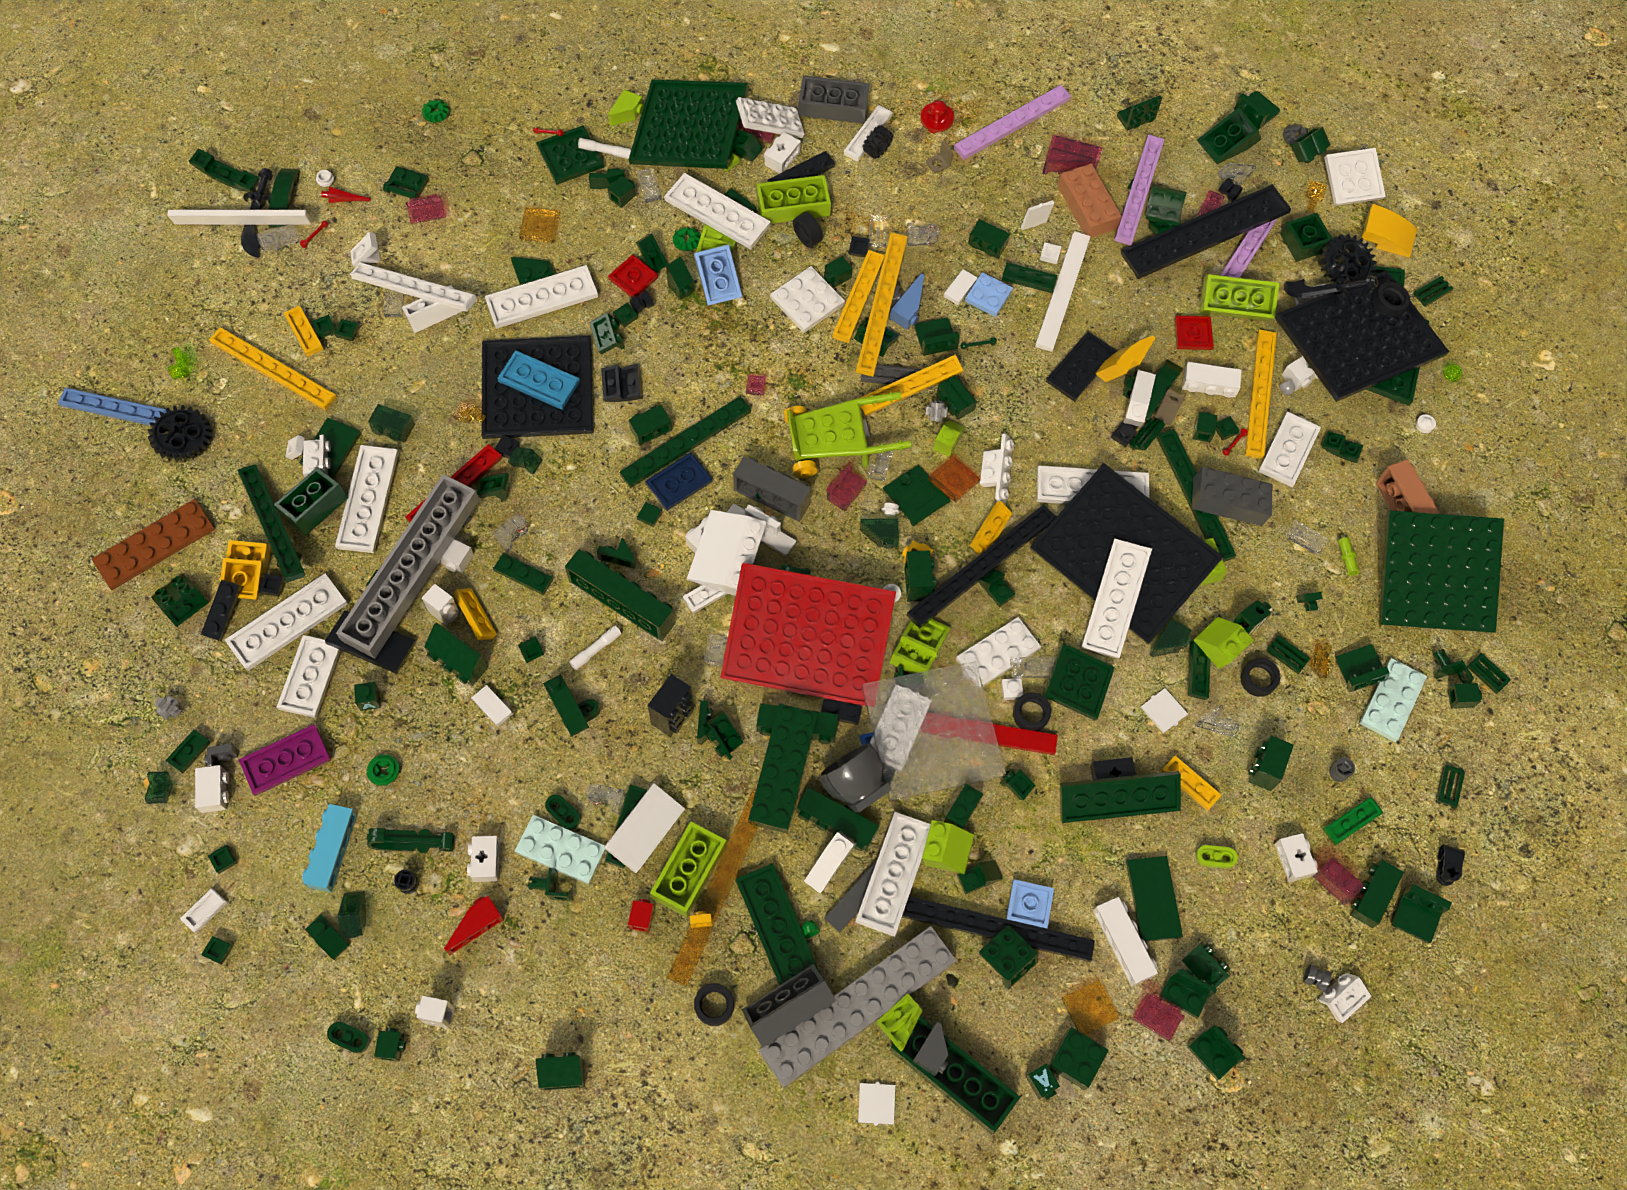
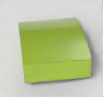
(919, 646)

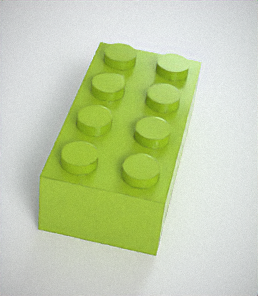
(790, 198)
(1239, 297)
(688, 869)

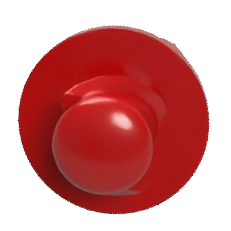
(937, 117)

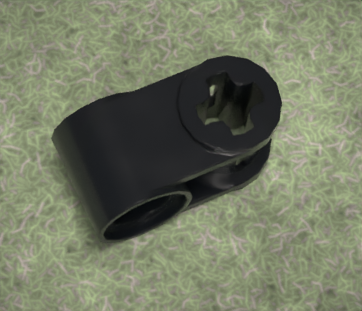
(1449, 864)

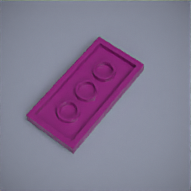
(284, 760)

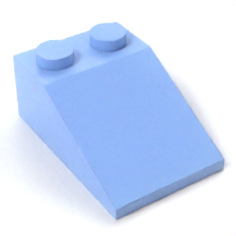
(717, 275)

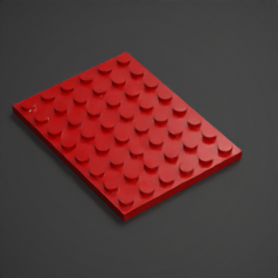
(807, 634)

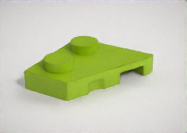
(712, 239)
(900, 1021)

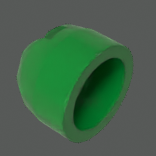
(810, 929)

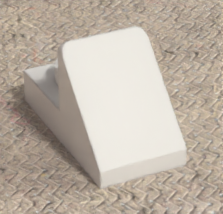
(366, 250)

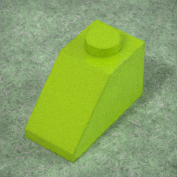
(626, 108)
(948, 437)

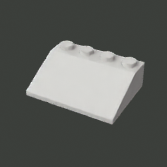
(723, 548)

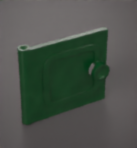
(917, 498)

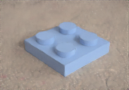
(988, 294)
(1030, 903)

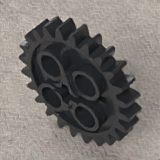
(1346, 260)
(179, 433)

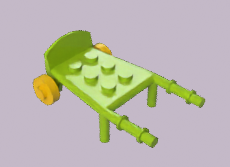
(834, 433)

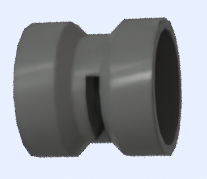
(1346, 768)
(1317, 977)

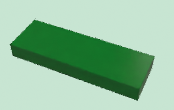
(1352, 821)

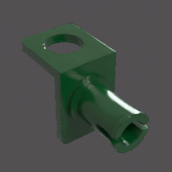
(1448, 667)
(549, 885)

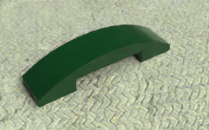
(223, 173)
(282, 190)
(1163, 381)

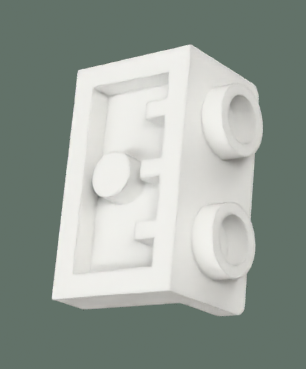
(316, 455)
(1345, 996)

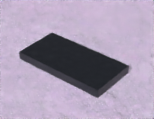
(1079, 366)
(390, 656)

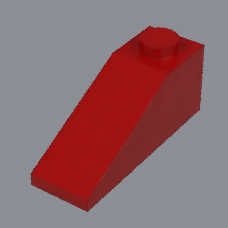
(477, 921)

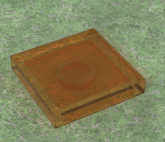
(954, 478)

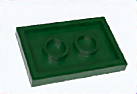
(341, 439)

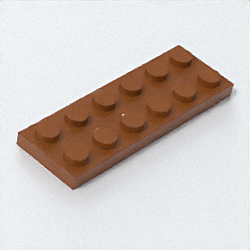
(153, 544)

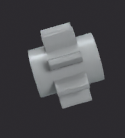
(936, 410)
(167, 707)

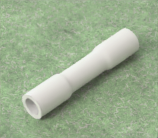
(604, 148)
(584, 656)

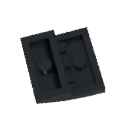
(621, 383)

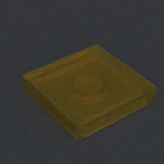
(539, 225)
(1090, 1008)

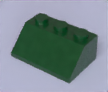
(454, 655)

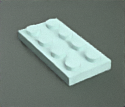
(1393, 701)
(560, 849)

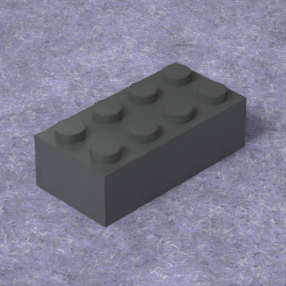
(833, 99)
(775, 489)
(1232, 496)
(788, 1005)

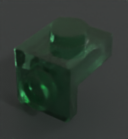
(526, 459)
(159, 787)

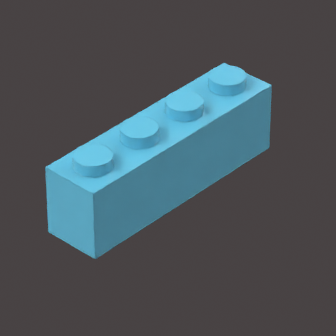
(329, 848)

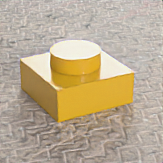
(700, 919)

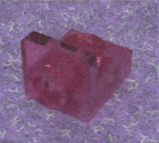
(1212, 201)

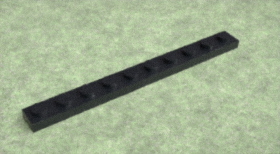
(980, 566)
(990, 926)

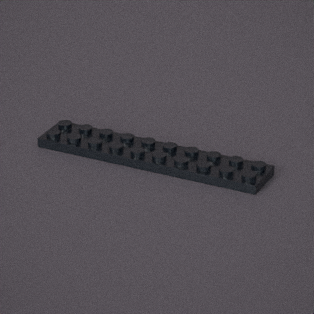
(1205, 231)

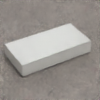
(960, 287)
(492, 706)
(203, 910)

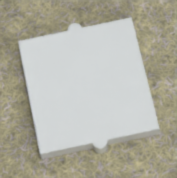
(1037, 215)
(1164, 710)
(876, 1103)

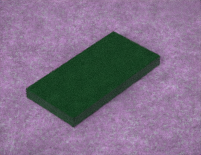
(1154, 899)

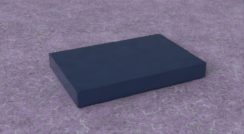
(678, 481)

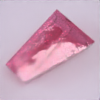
(1070, 154)

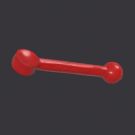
(559, 132)
(304, 243)
(1243, 432)

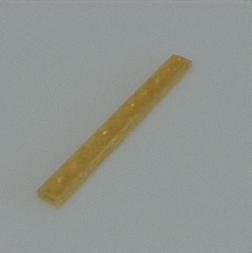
(715, 897)

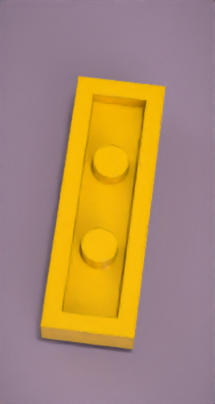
(303, 331)
(991, 528)
(474, 614)
(1193, 784)

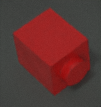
(641, 915)

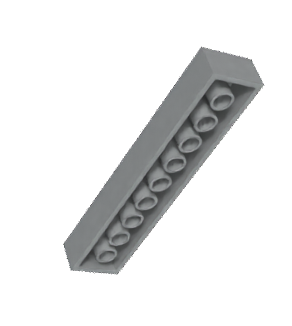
(408, 566)
(857, 1007)

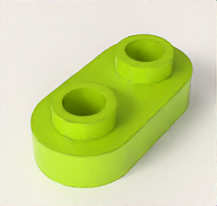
(1215, 856)

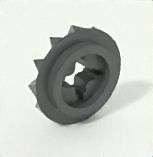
(1291, 130)

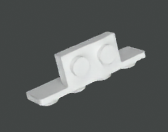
(997, 468)
(772, 533)

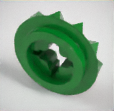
(436, 116)
(692, 242)
(382, 761)

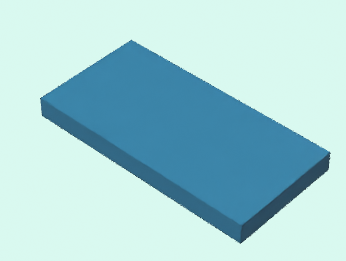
(538, 380)

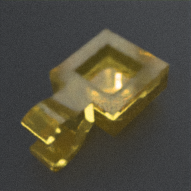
(1315, 193)
(466, 412)
(1321, 662)

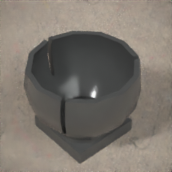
(858, 778)

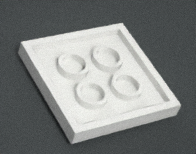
(1354, 176)
(807, 299)

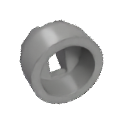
(1287, 388)

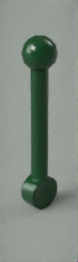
(992, 341)

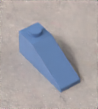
(906, 309)

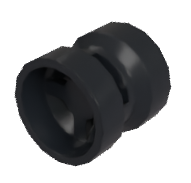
(1230, 189)
(641, 302)
(409, 885)

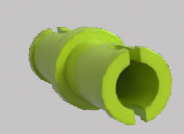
(1348, 556)

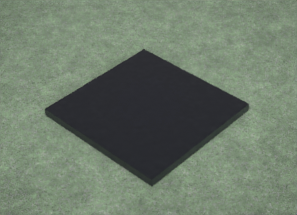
(521, 415)

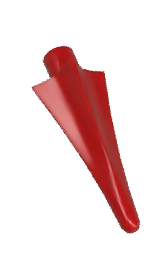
(335, 195)

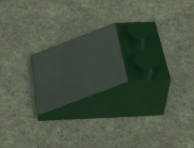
(1230, 137)

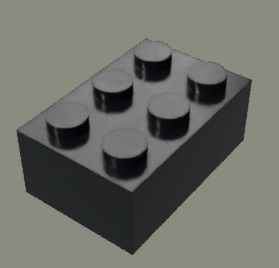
(671, 705)

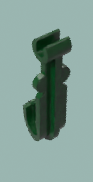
(409, 840)

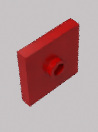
(633, 276)
(1194, 332)

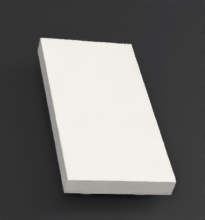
(769, 117)
(644, 828)

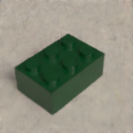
(311, 501)

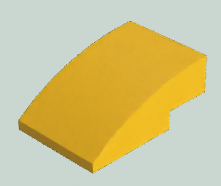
(1389, 231)
(1124, 359)
(246, 566)

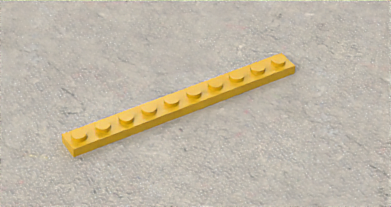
(881, 305)

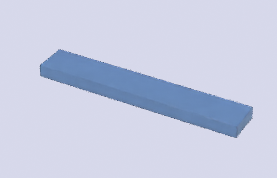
(109, 406)

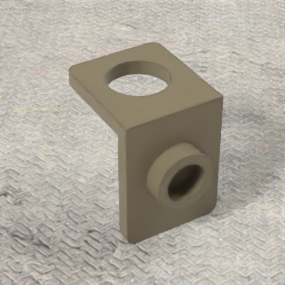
(944, 157)
(1169, 407)

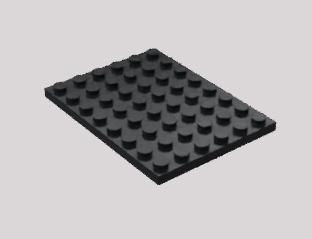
(1355, 344)
(1113, 509)

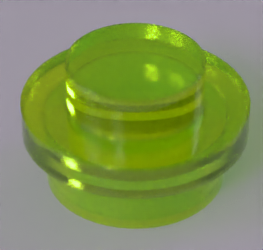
(1453, 373)

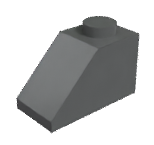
(933, 1052)

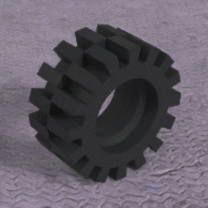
(877, 142)

